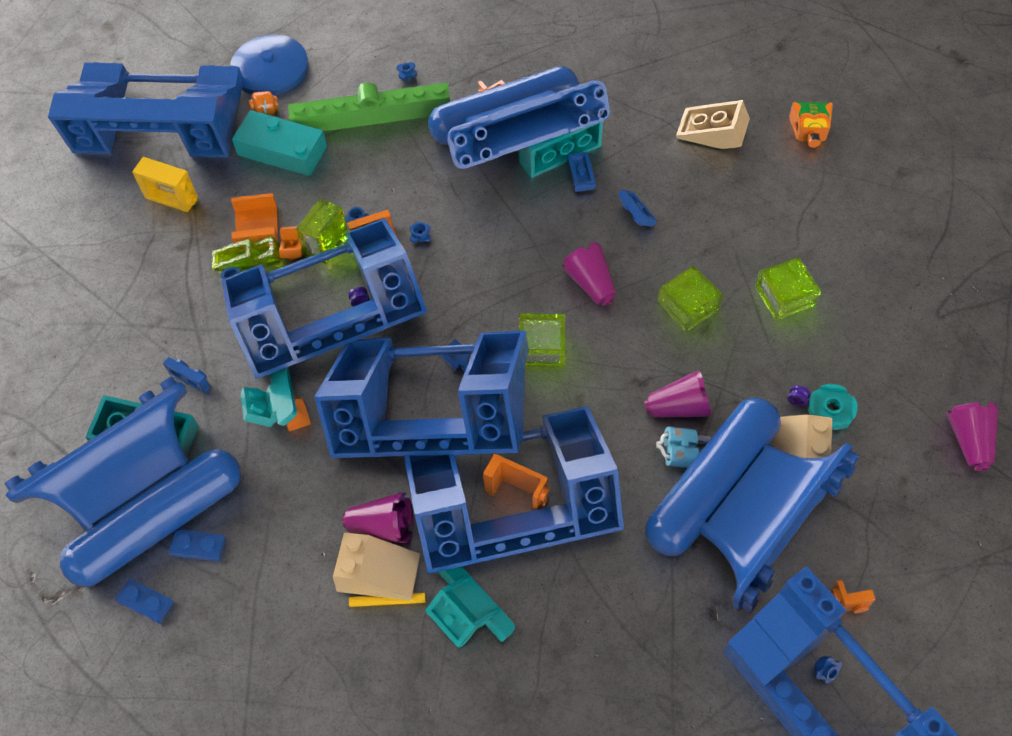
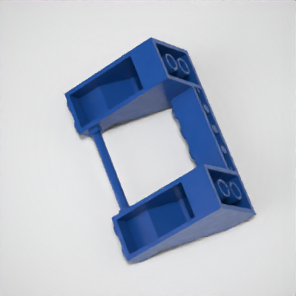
(96, 109)
(262, 329)
(490, 397)
(586, 482)
(787, 633)

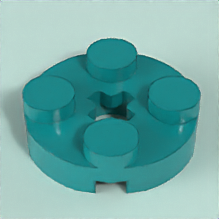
(842, 400)

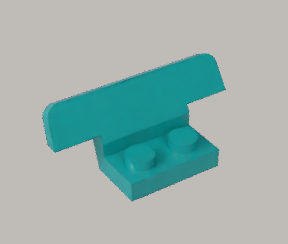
(274, 404)
(465, 607)

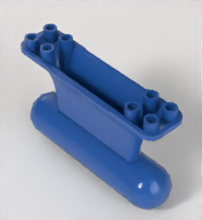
(517, 115)
(128, 487)
(746, 497)

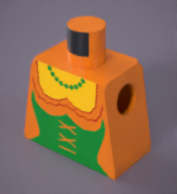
(811, 121)

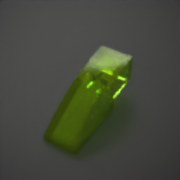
(247, 254)

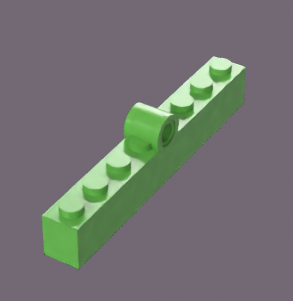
(370, 107)

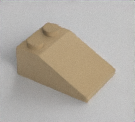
(715, 124)
(804, 436)
(375, 568)

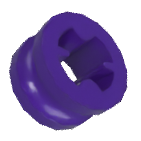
(358, 296)
(799, 396)

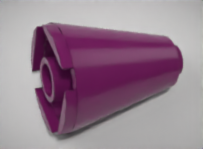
(591, 273)
(680, 398)
(976, 432)
(381, 518)

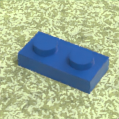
(581, 171)
(632, 203)
(182, 372)
(197, 545)
(144, 601)

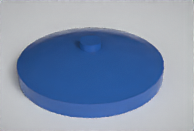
(271, 64)

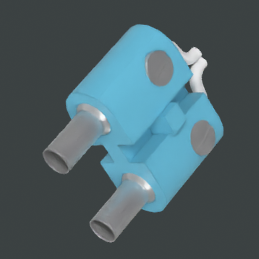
(680, 446)

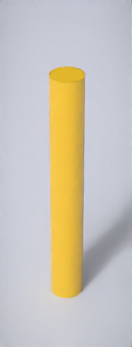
(358, 601)

